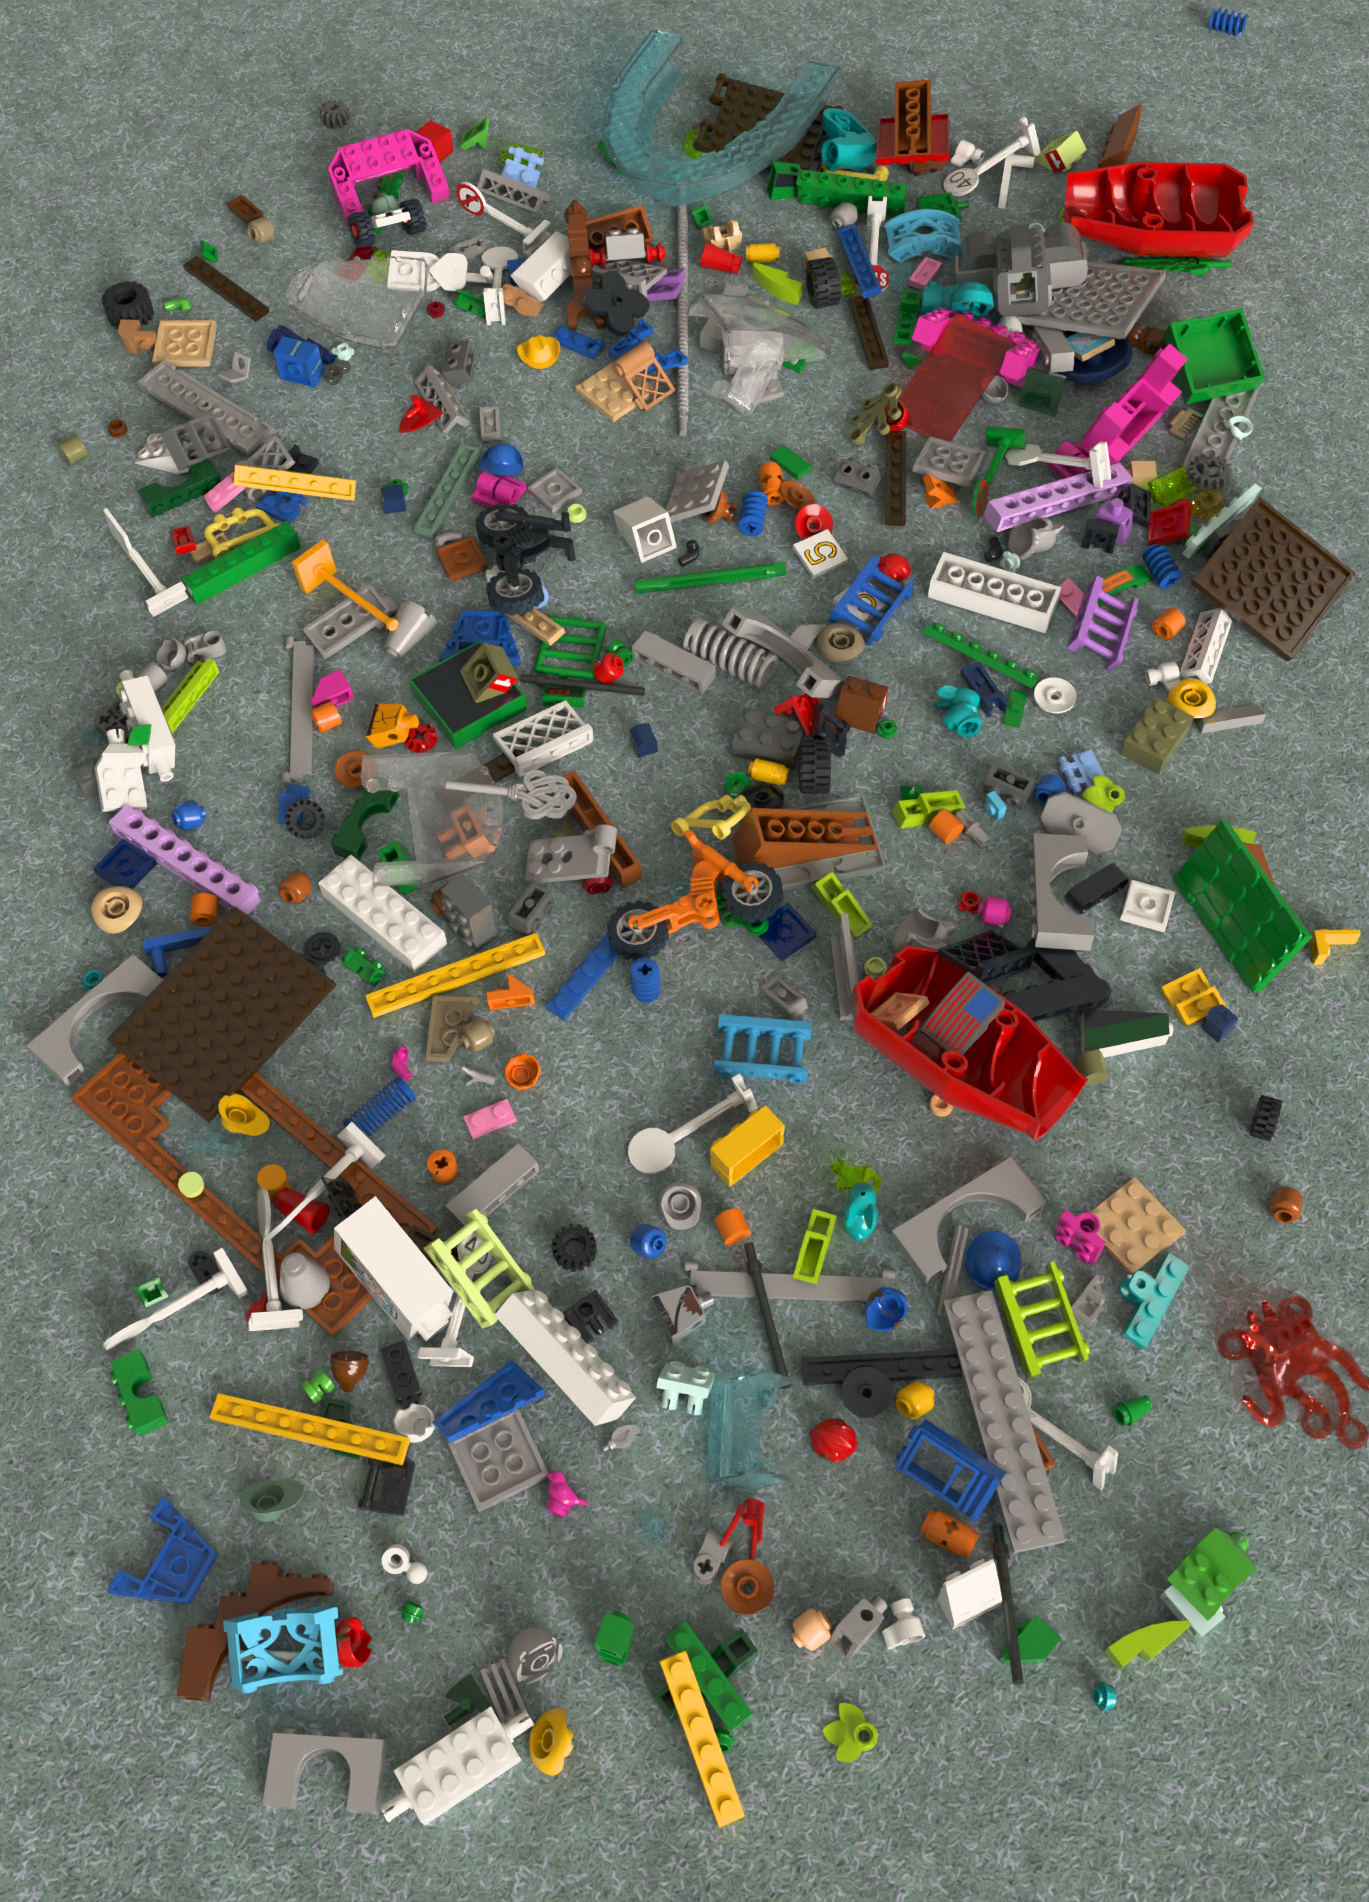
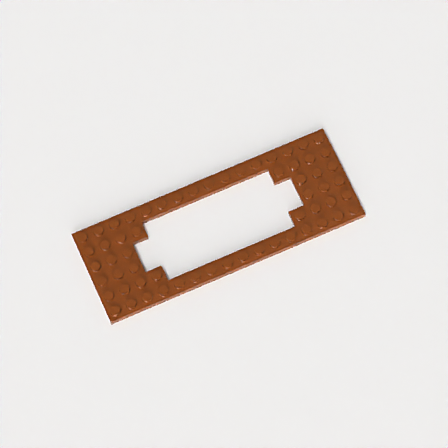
(125, 1106)

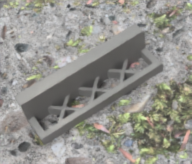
(516, 186)
(443, 394)

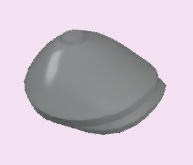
(680, 1205)

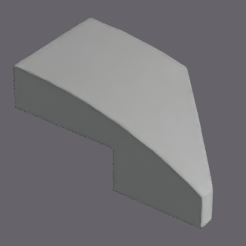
(807, 634)
(1089, 1303)

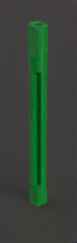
(710, 578)

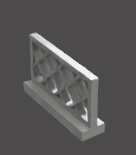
(633, 283)
(844, 967)

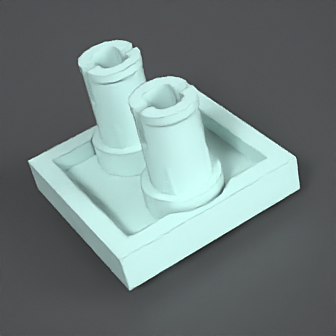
(678, 1378)

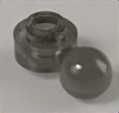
(333, 374)

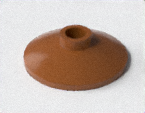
(796, 494)
(347, 766)
(750, 1573)

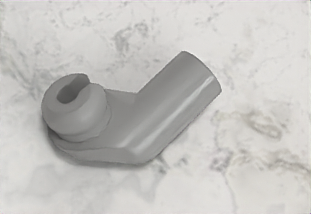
(447, 537)

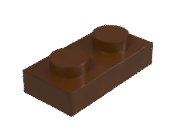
(244, 209)

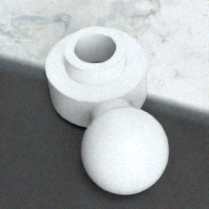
(415, 1572)

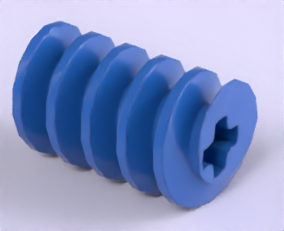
(1227, 21)
(752, 513)
(1161, 566)
(645, 980)

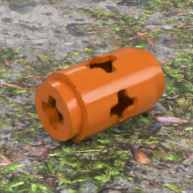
(770, 481)
(959, 1542)

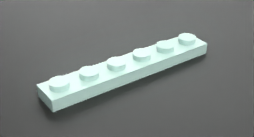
(1224, 517)

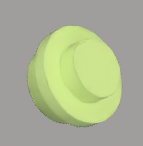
(576, 513)
(875, 967)

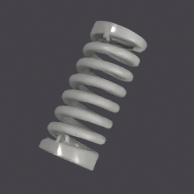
(730, 649)

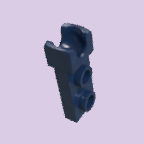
(980, 682)

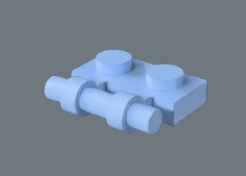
(521, 173)
(1086, 767)

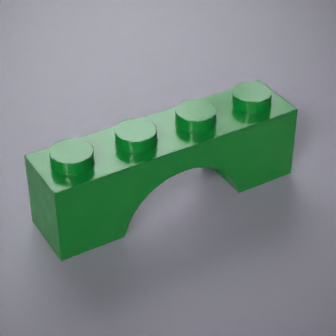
(710, 1678)

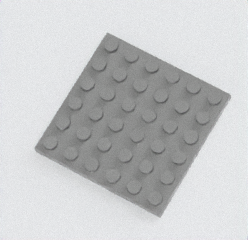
(1103, 304)

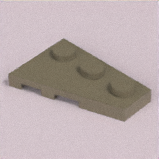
(445, 1025)

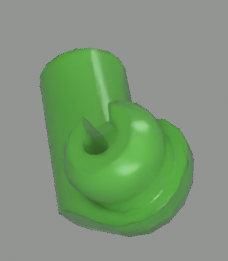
(177, 303)

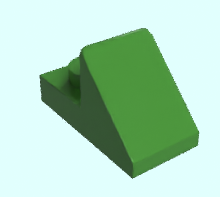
(477, 133)

